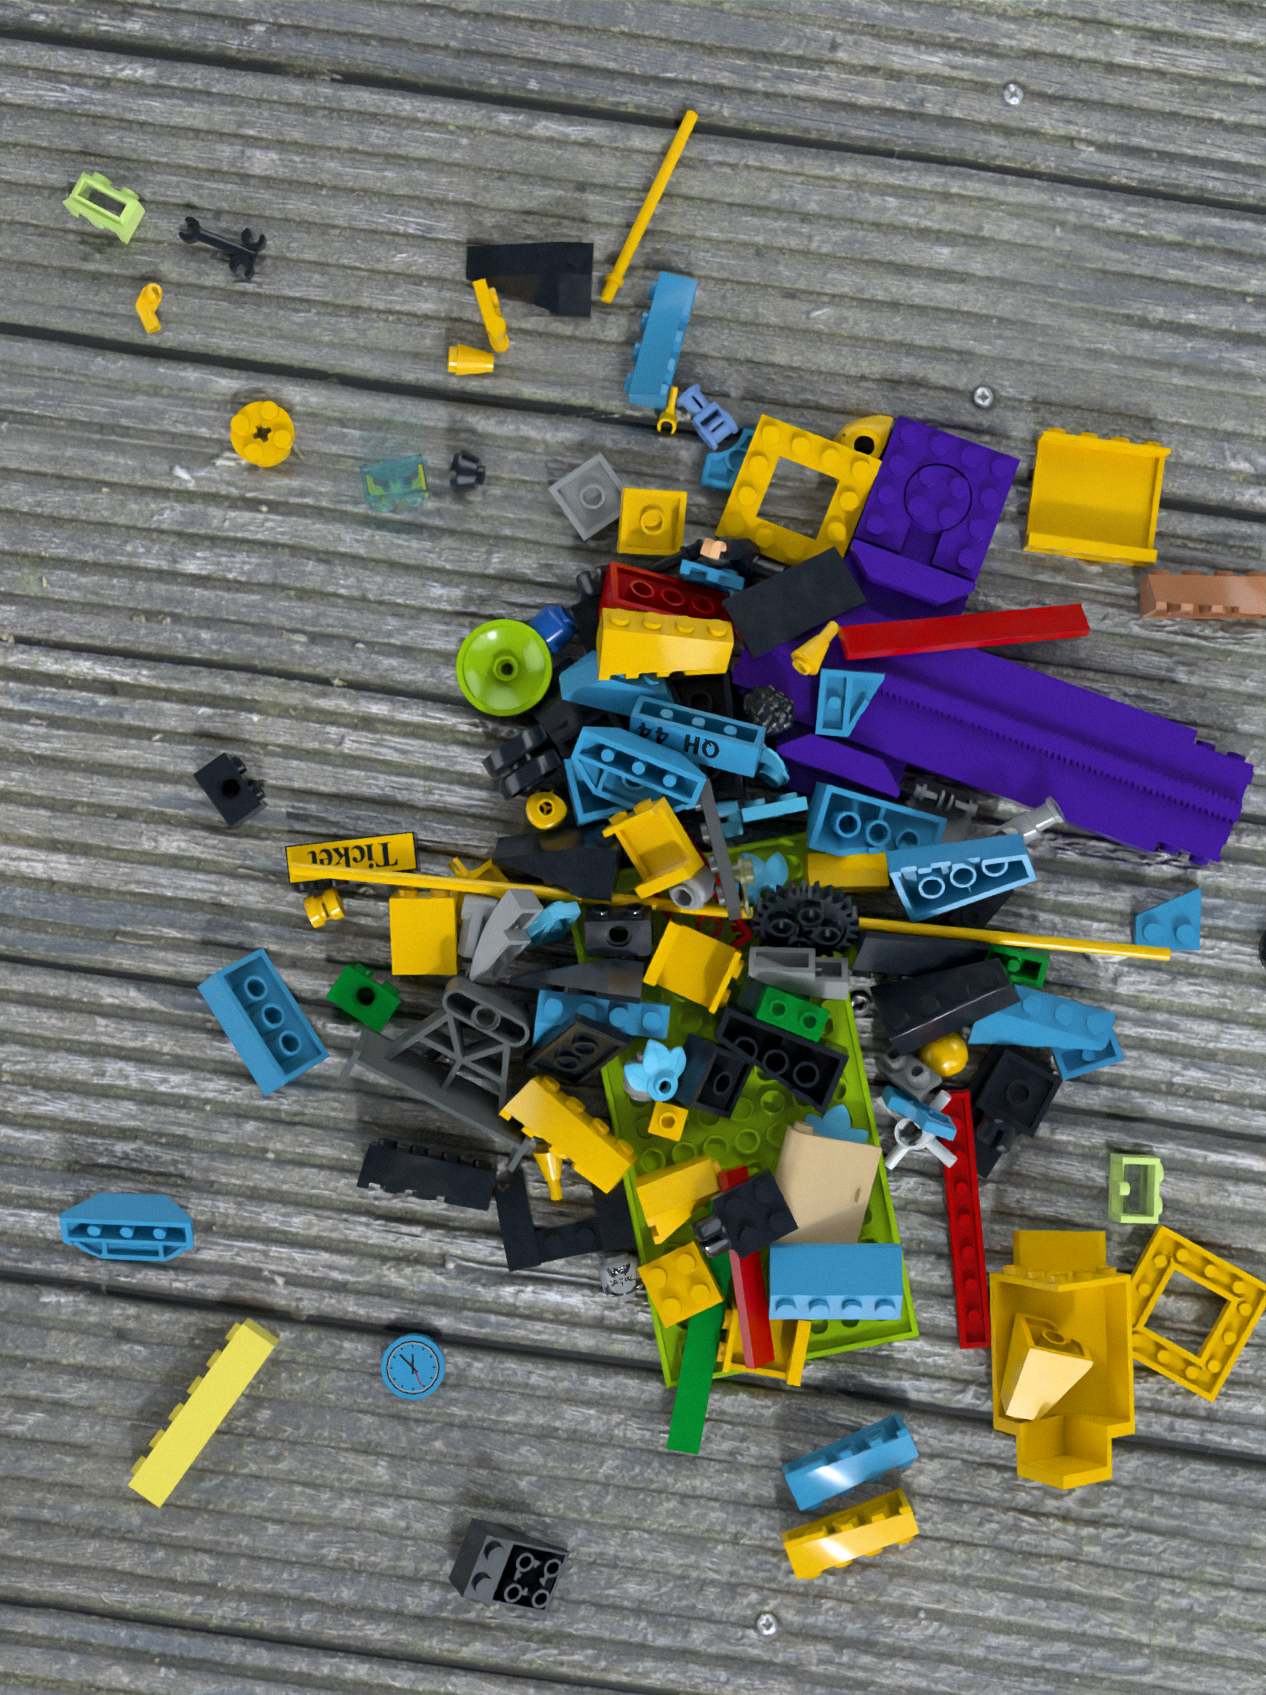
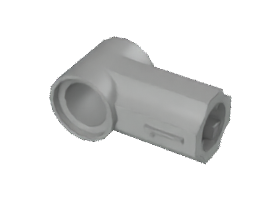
(475, 914)

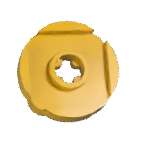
(265, 415)

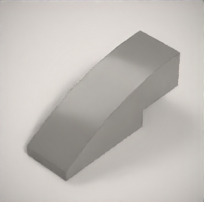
(504, 934)
(800, 971)

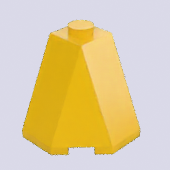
(676, 1193)
(1040, 1367)

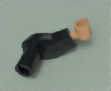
(743, 557)

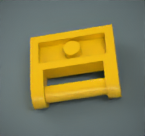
(491, 313)

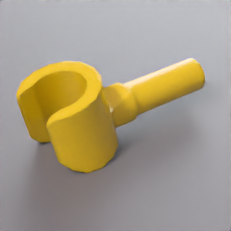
(669, 413)

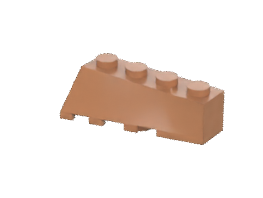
(1203, 596)

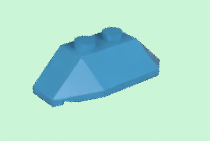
(617, 695)
(634, 768)
(128, 1227)

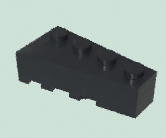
(799, 1064)

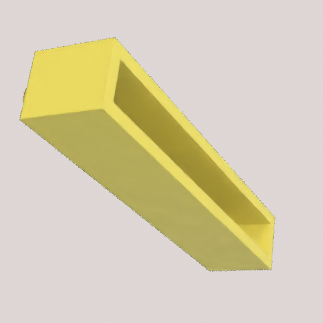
(203, 1412)

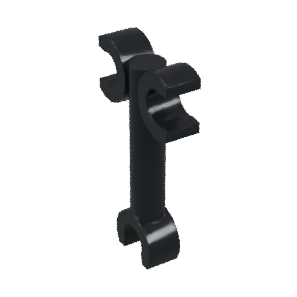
(244, 253)
(688, 553)

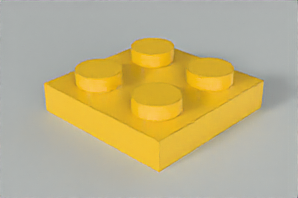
(651, 521)
(681, 1283)

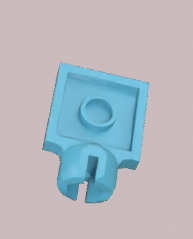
(757, 811)

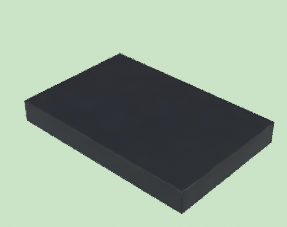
(576, 1050)

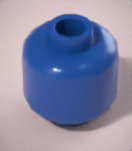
(554, 626)

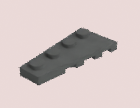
(719, 860)

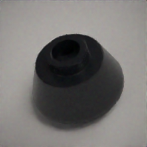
(466, 472)

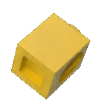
(667, 1119)

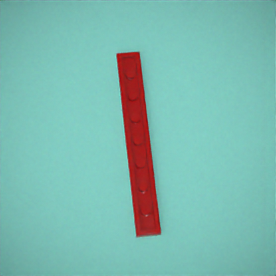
(963, 631)
(966, 1227)

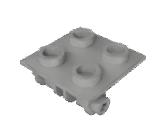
(947, 803)

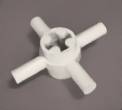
(908, 1141)

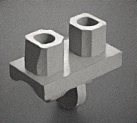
(908, 1074)

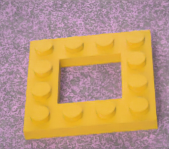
(777, 439)
(1231, 1330)

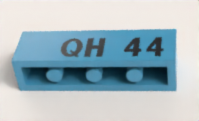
(700, 735)

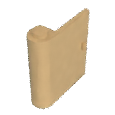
(825, 1184)

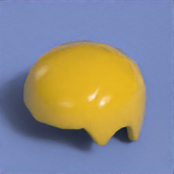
(945, 1056)

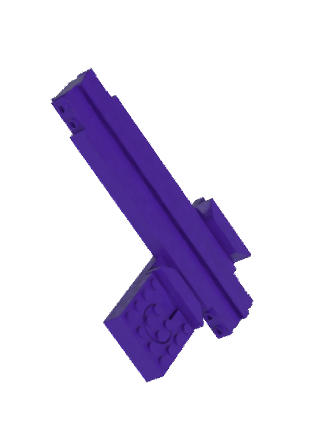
(975, 712)

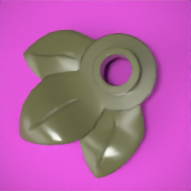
(743, 874)

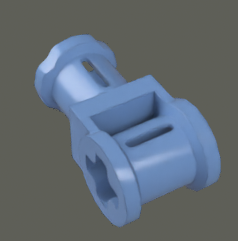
(708, 419)

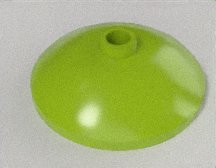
(482, 663)

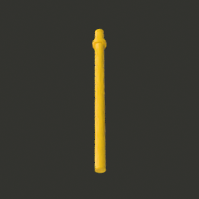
(615, 278)

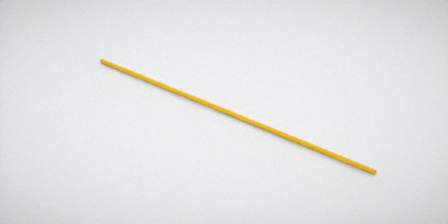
(715, 909)

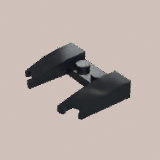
(530, 1247)

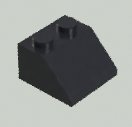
(711, 1076)

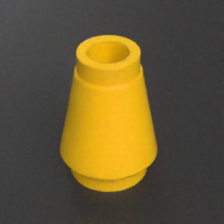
(468, 360)

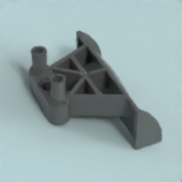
(442, 1086)

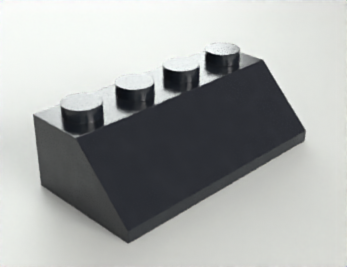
(909, 954)

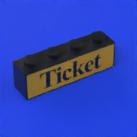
(381, 852)

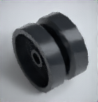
(526, 766)

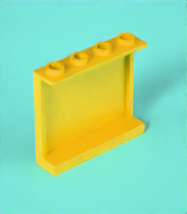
(1095, 498)

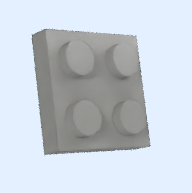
(589, 497)

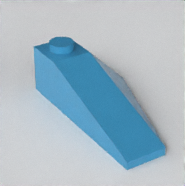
(859, 824)

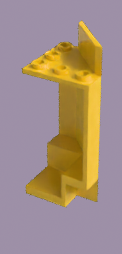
(1069, 1283)

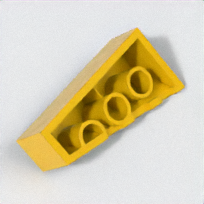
(660, 644)
(571, 1132)
(849, 1534)

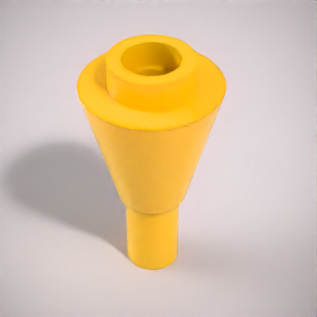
(810, 655)
(550, 1167)

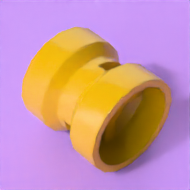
(324, 907)

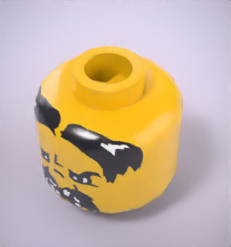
(557, 815)

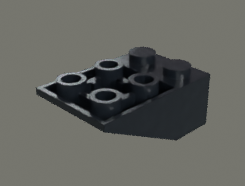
(565, 719)
(507, 1567)

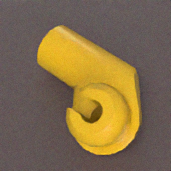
(147, 305)

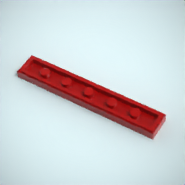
(749, 1292)

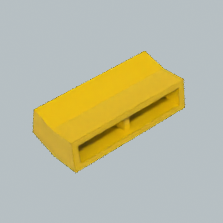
(847, 873)

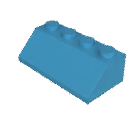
(263, 1021)
(835, 1281)

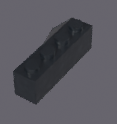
(428, 1174)

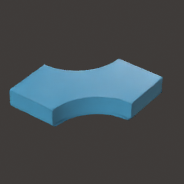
(723, 468)
(922, 1114)

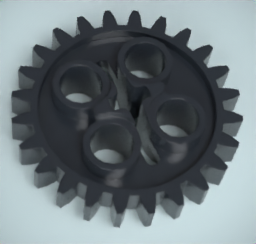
(806, 919)

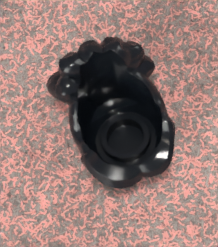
(767, 709)

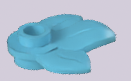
(772, 768)
(766, 875)
(657, 1066)
(837, 1125)

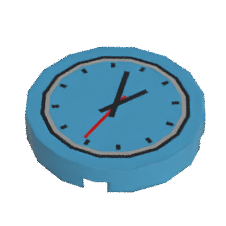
(413, 1366)

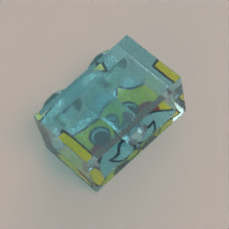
(395, 483)

